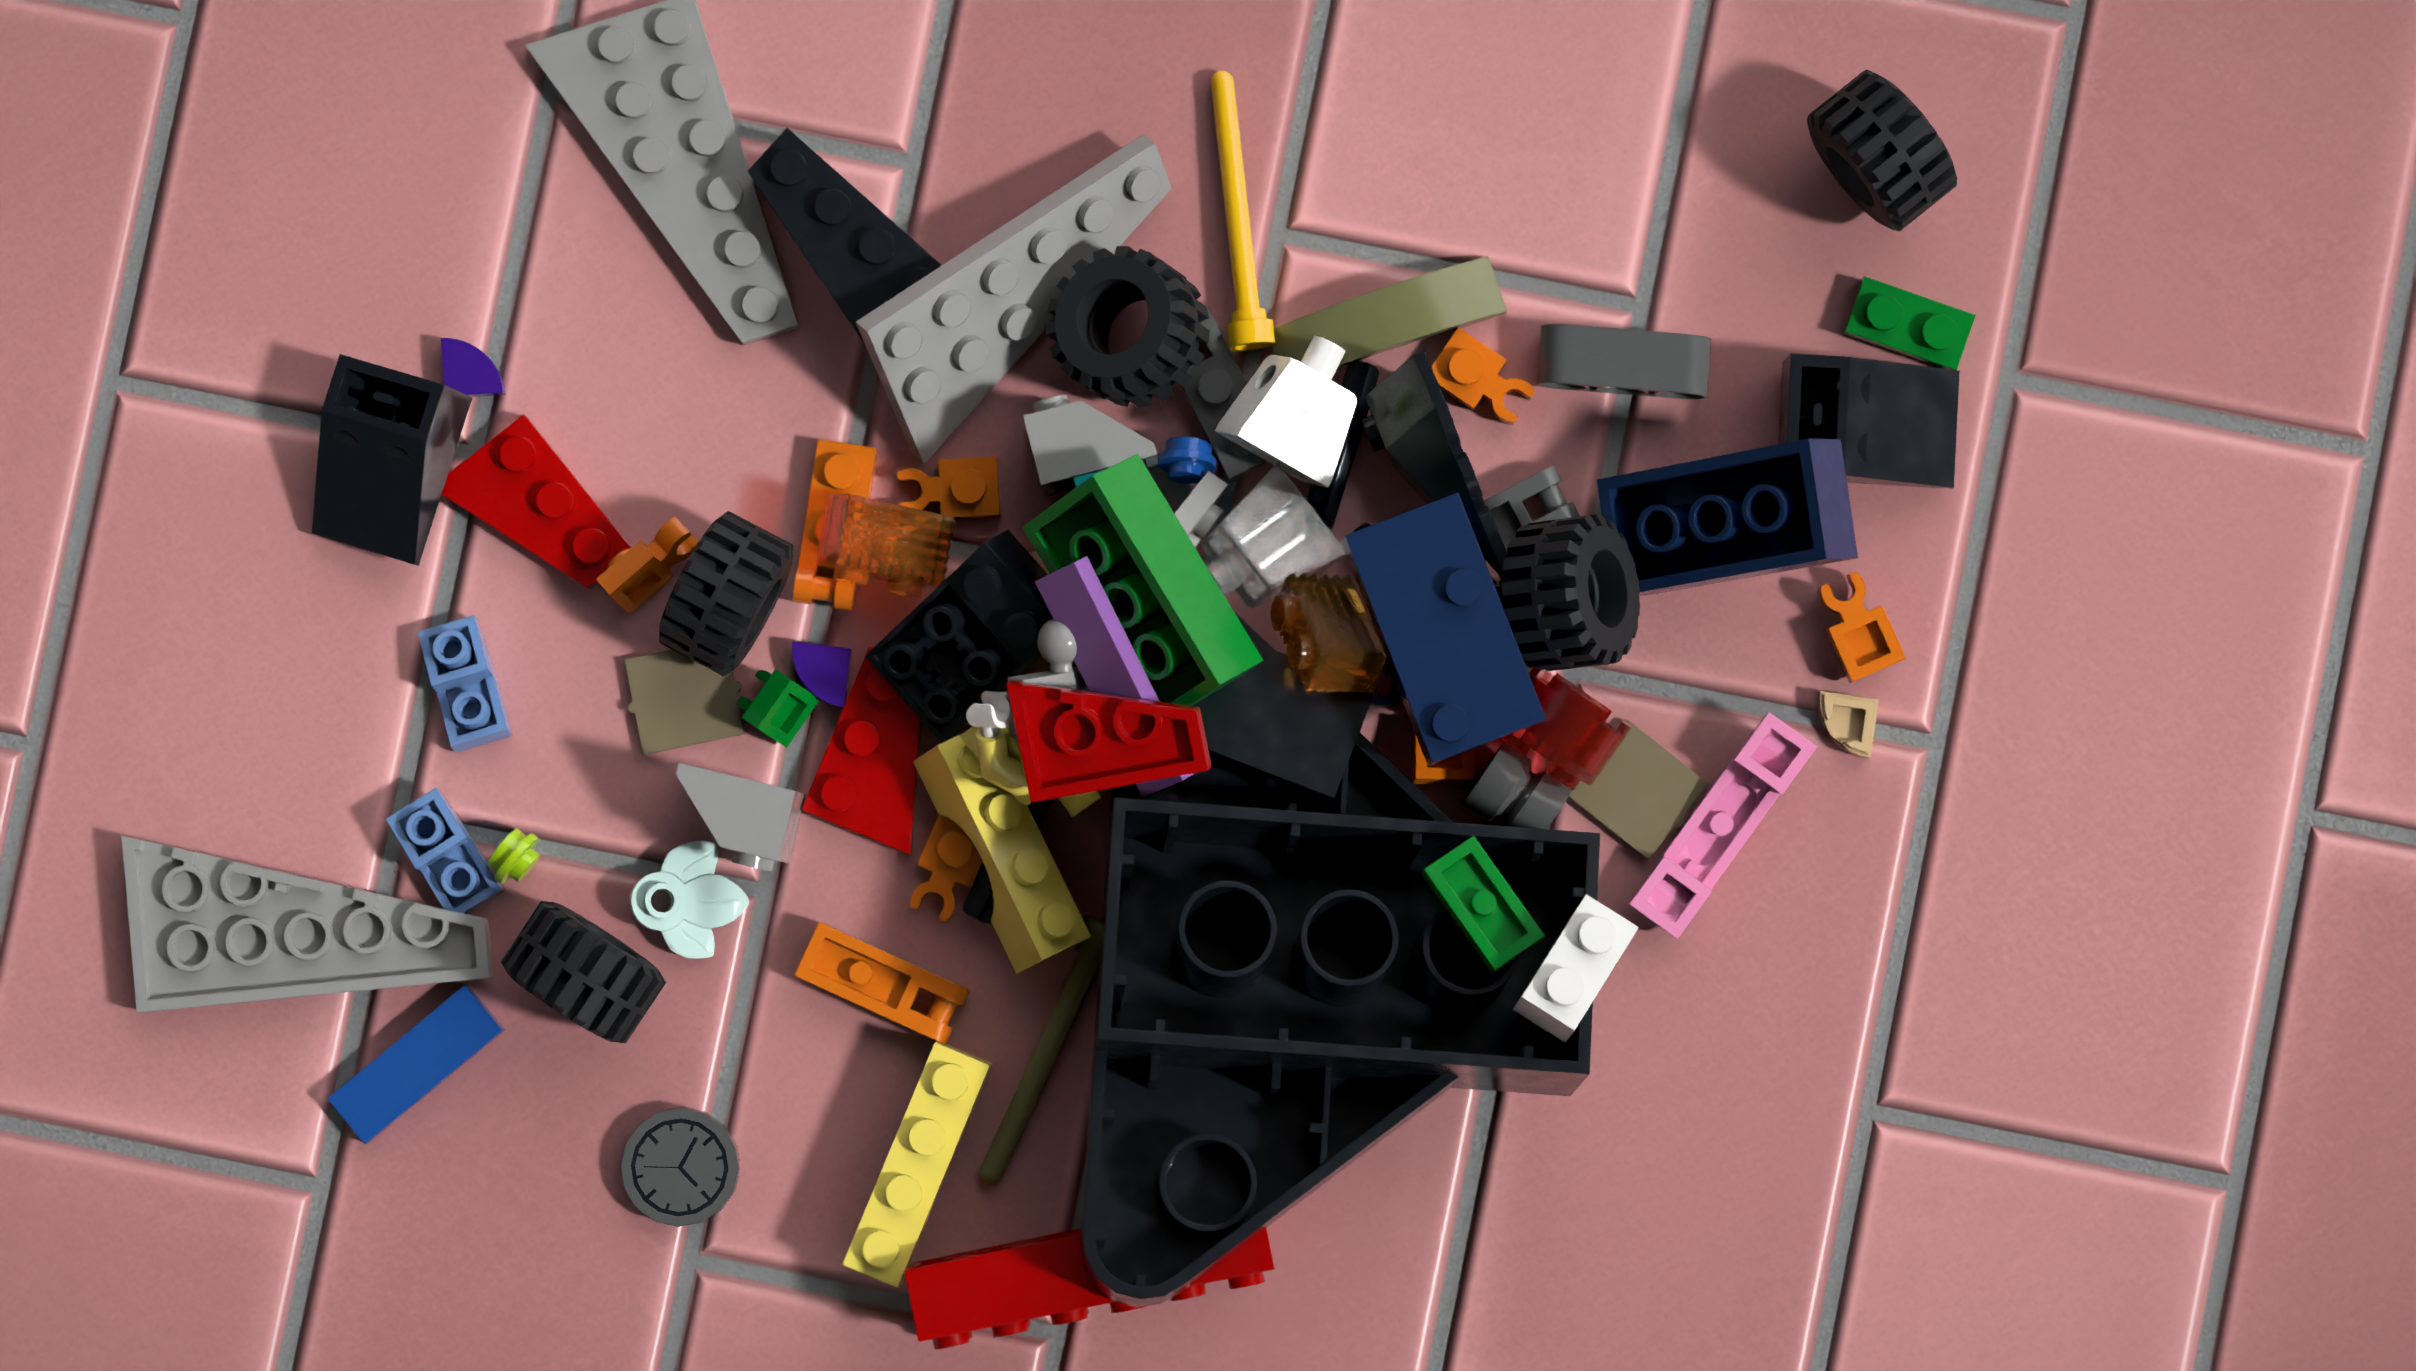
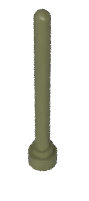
(1044, 1054)

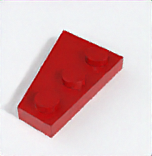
(537, 502)
(1101, 741)
(869, 766)

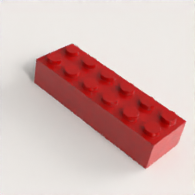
(1036, 1279)

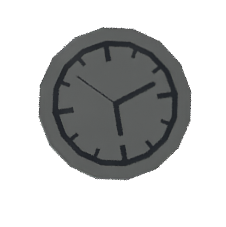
(680, 1166)

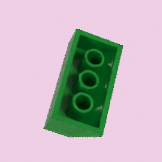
(1152, 579)

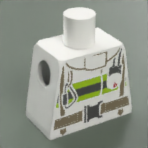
(1294, 413)

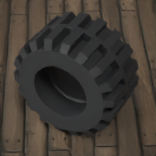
(1882, 150)
(1095, 299)
(725, 593)
(1571, 593)
(583, 972)

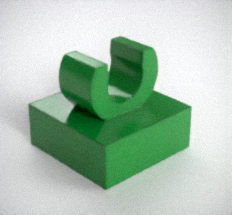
(778, 707)

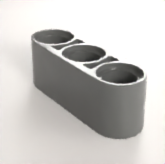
(1624, 361)

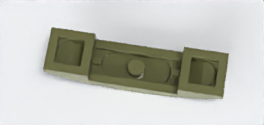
(1398, 313)

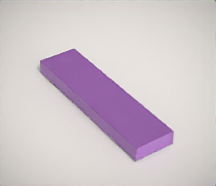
(1101, 643)

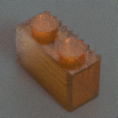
(884, 542)
(1328, 634)

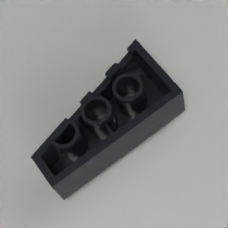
(838, 230)

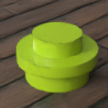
(514, 856)

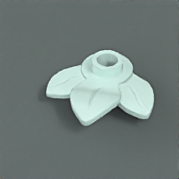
(696, 896)

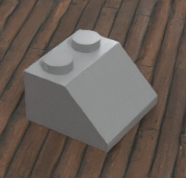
(1078, 441)
(745, 815)

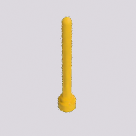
(1249, 323)

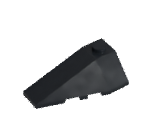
(1425, 449)

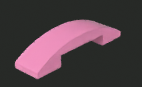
(1722, 824)

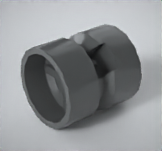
(1515, 792)

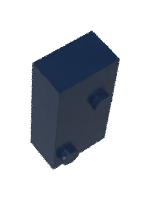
(1734, 515)
(1443, 629)

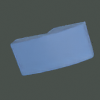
(464, 683)
(444, 853)

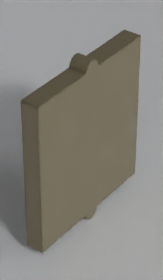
(681, 702)
(1641, 793)

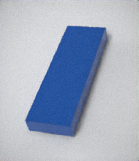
(416, 1064)

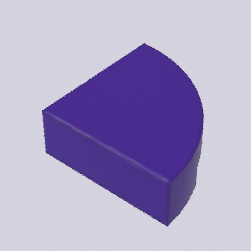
(469, 369)
(823, 670)

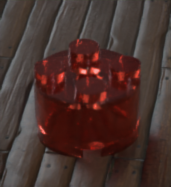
(1572, 735)

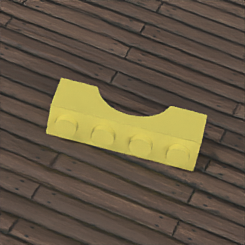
(1031, 901)
(917, 1163)

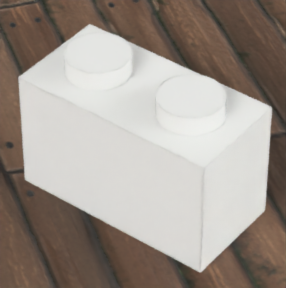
(1575, 968)

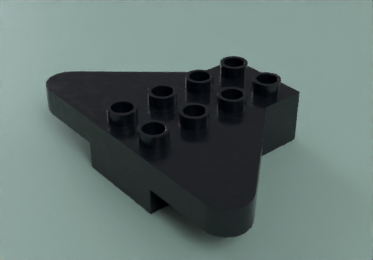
(1291, 1002)

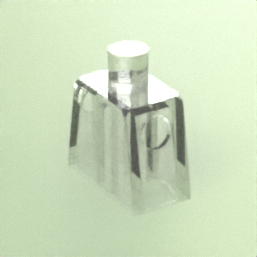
(1268, 539)

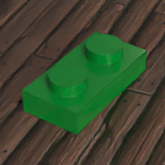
(1909, 324)
(1483, 904)

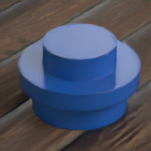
(1187, 459)

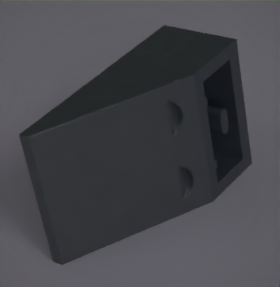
(1890, 416)
(384, 457)
(967, 636)

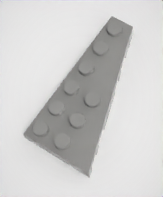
(665, 124)
(978, 313)
(250, 933)

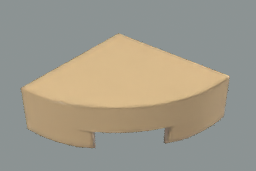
(1849, 721)

